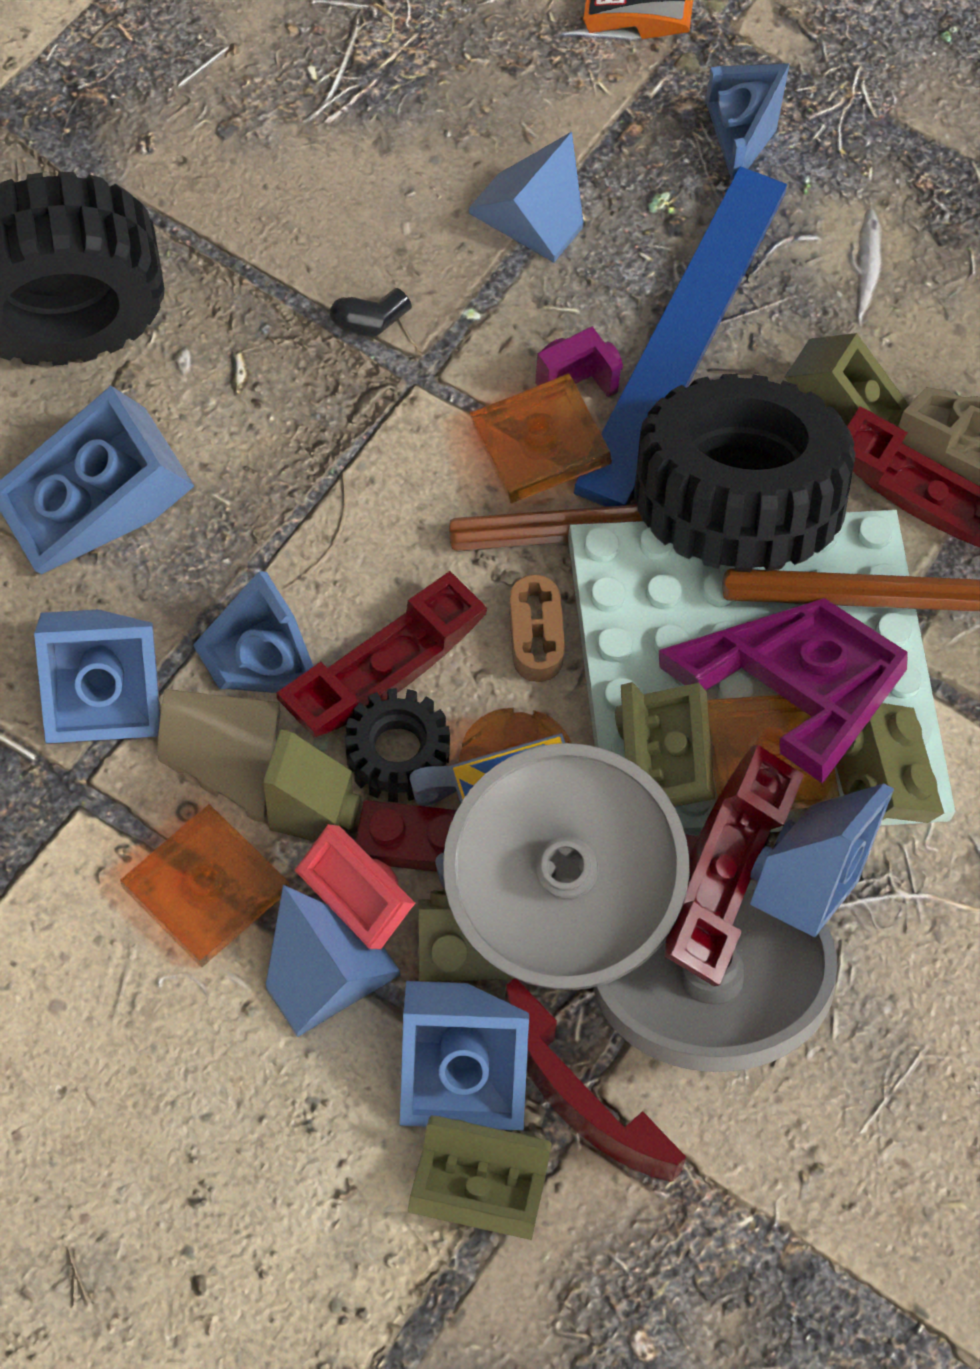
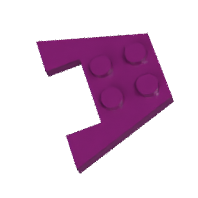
(811, 658)

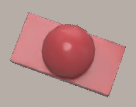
(355, 886)

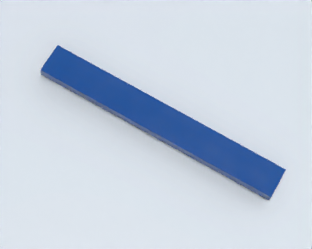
(685, 327)

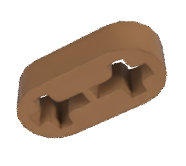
(548, 627)

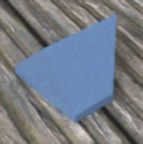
(745, 109)
(536, 200)
(255, 641)
(320, 963)

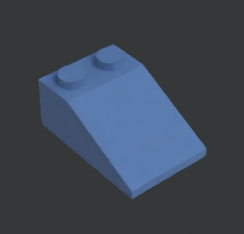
(91, 482)

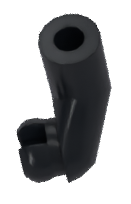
(367, 316)

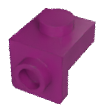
(581, 357)

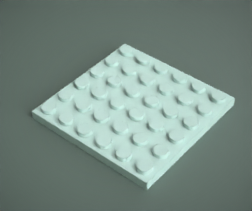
(647, 597)

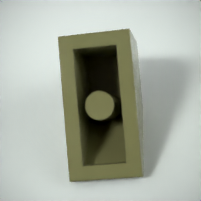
(846, 377)
(307, 789)

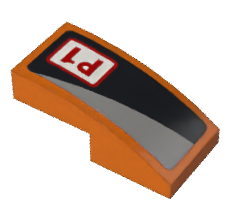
(650, 17)

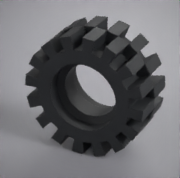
(388, 715)

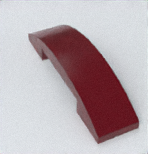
(914, 480)
(389, 659)
(723, 859)
(636, 1145)

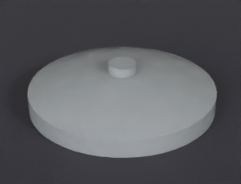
(566, 866)
(760, 1012)

